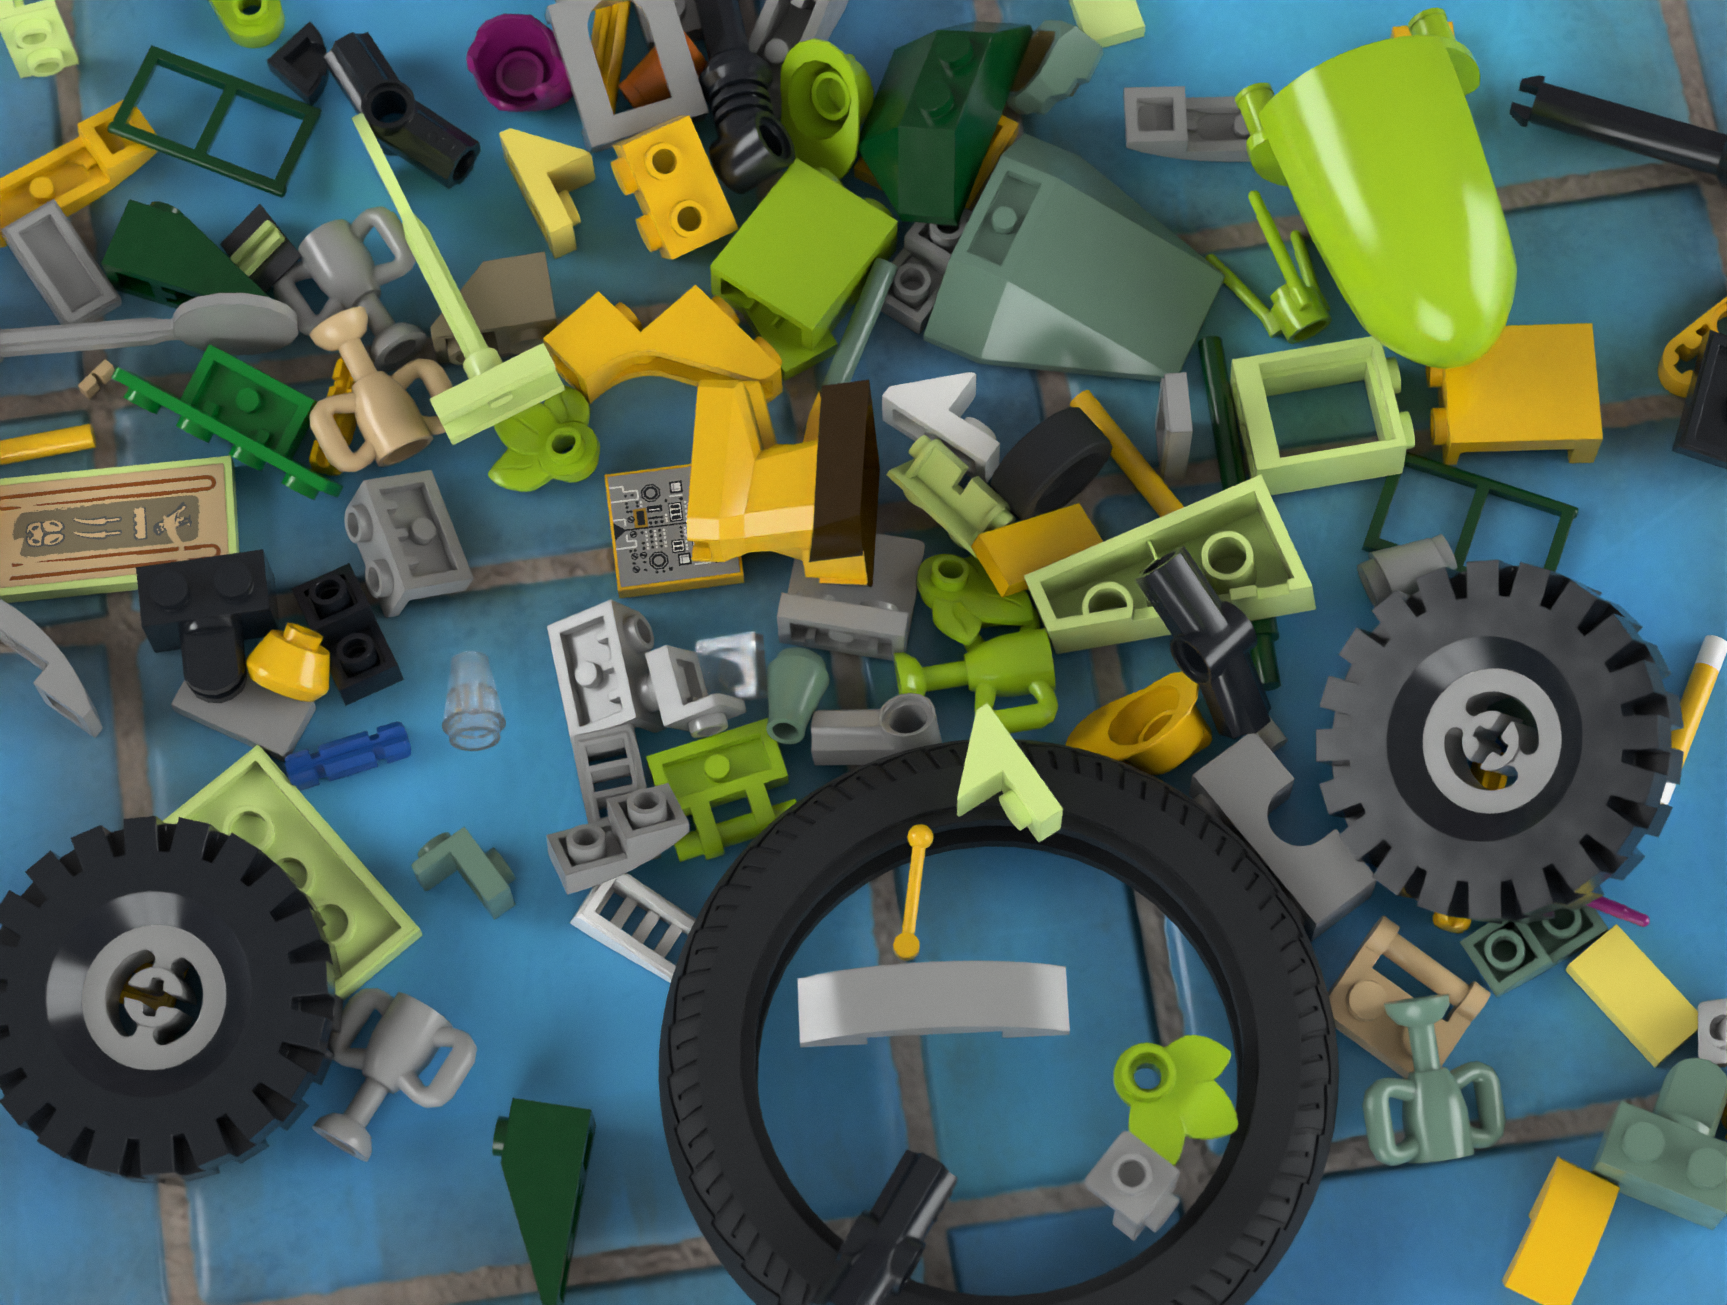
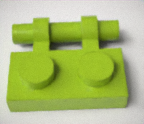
(718, 772)

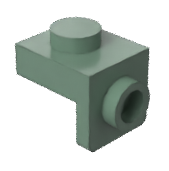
(483, 872)

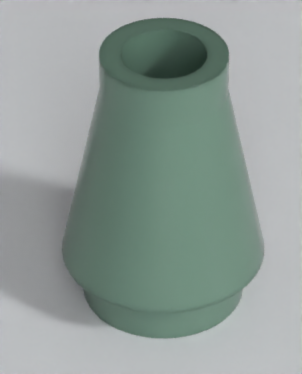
(794, 690)

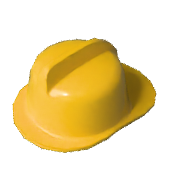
(1148, 728)

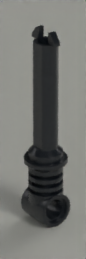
(736, 84)
(1623, 127)

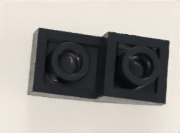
(358, 650)

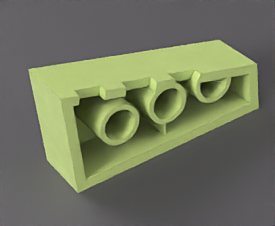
(1231, 537)

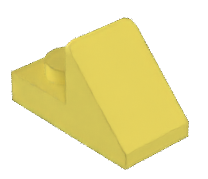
(545, 177)

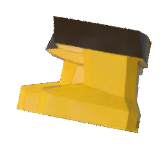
(786, 498)

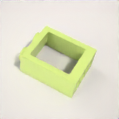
(1312, 368)

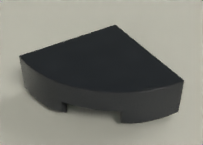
(302, 64)

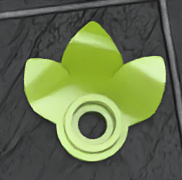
(539, 437)
(966, 597)
(1185, 1099)

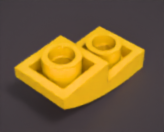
(1561, 1235)

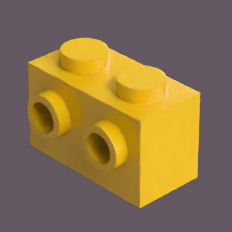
(673, 188)

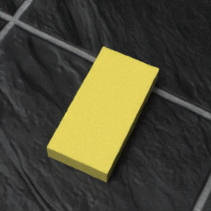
(1635, 995)

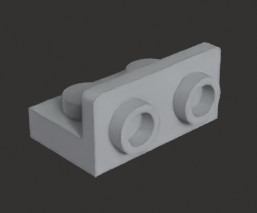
(406, 540)
(604, 668)

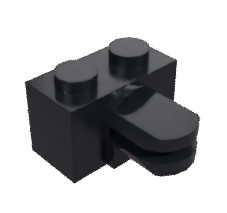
(208, 613)

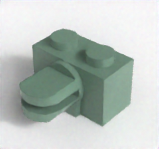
(1672, 1152)

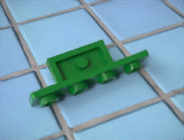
(243, 407)

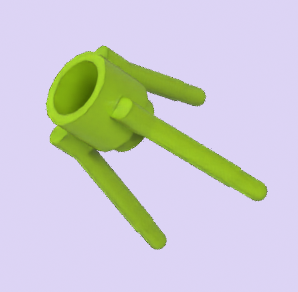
(1299, 304)

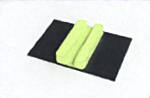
(260, 249)

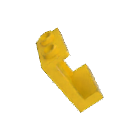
(1522, 395)

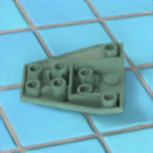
(1069, 275)

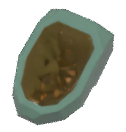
(1053, 67)

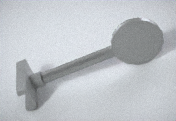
(226, 320)

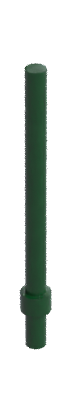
(1233, 473)

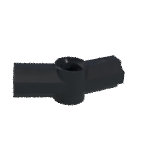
(420, 134)
(1208, 642)
(890, 1237)

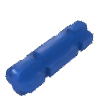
(348, 756)

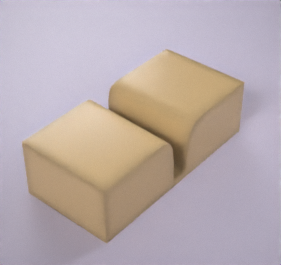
(102, 374)

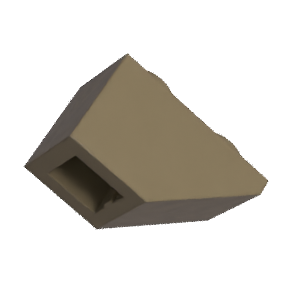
(509, 304)

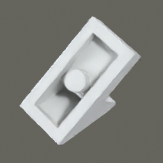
(935, 410)

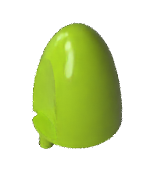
(1395, 189)

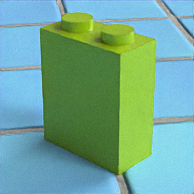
(805, 251)

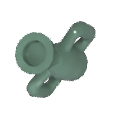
(1432, 1098)

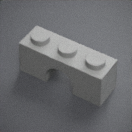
(1317, 878)

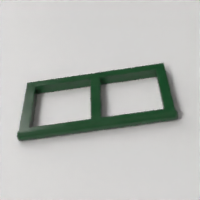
(231, 88)
(1483, 487)

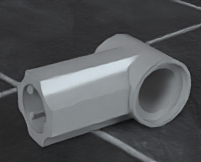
(871, 734)

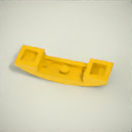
(75, 171)

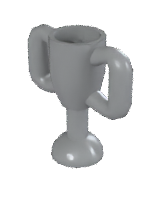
(348, 276)
(393, 1059)

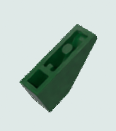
(169, 258)
(546, 1169)

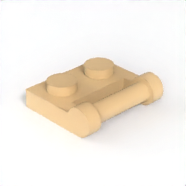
(1361, 991)

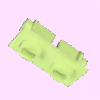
(933, 485)

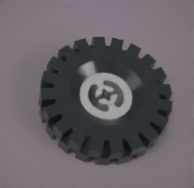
(1420, 707)
(185, 902)

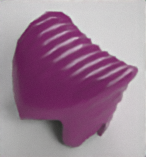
(518, 64)

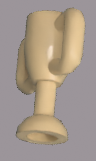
(380, 402)

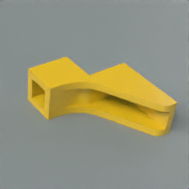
(686, 343)

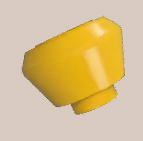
(291, 663)

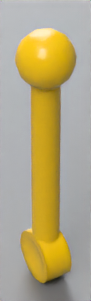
(906, 945)

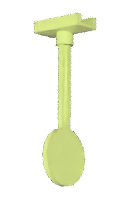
(493, 387)

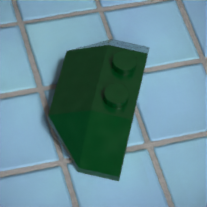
(940, 116)

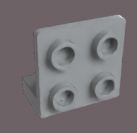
(854, 618)

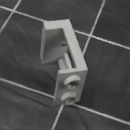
(600, 125)

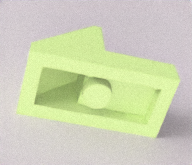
(998, 764)

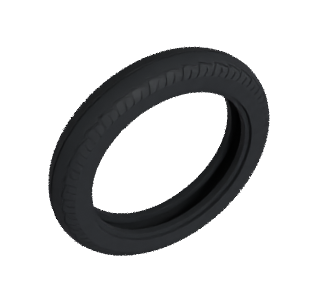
(1111, 821)

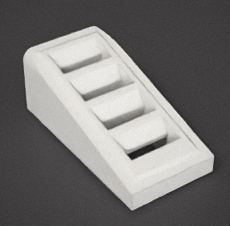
(632, 947)

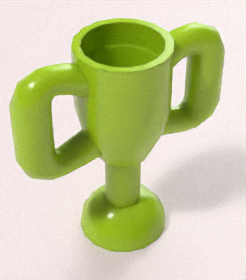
(991, 668)

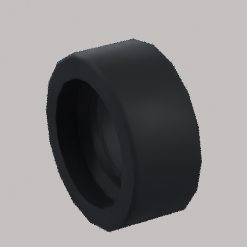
(1051, 464)

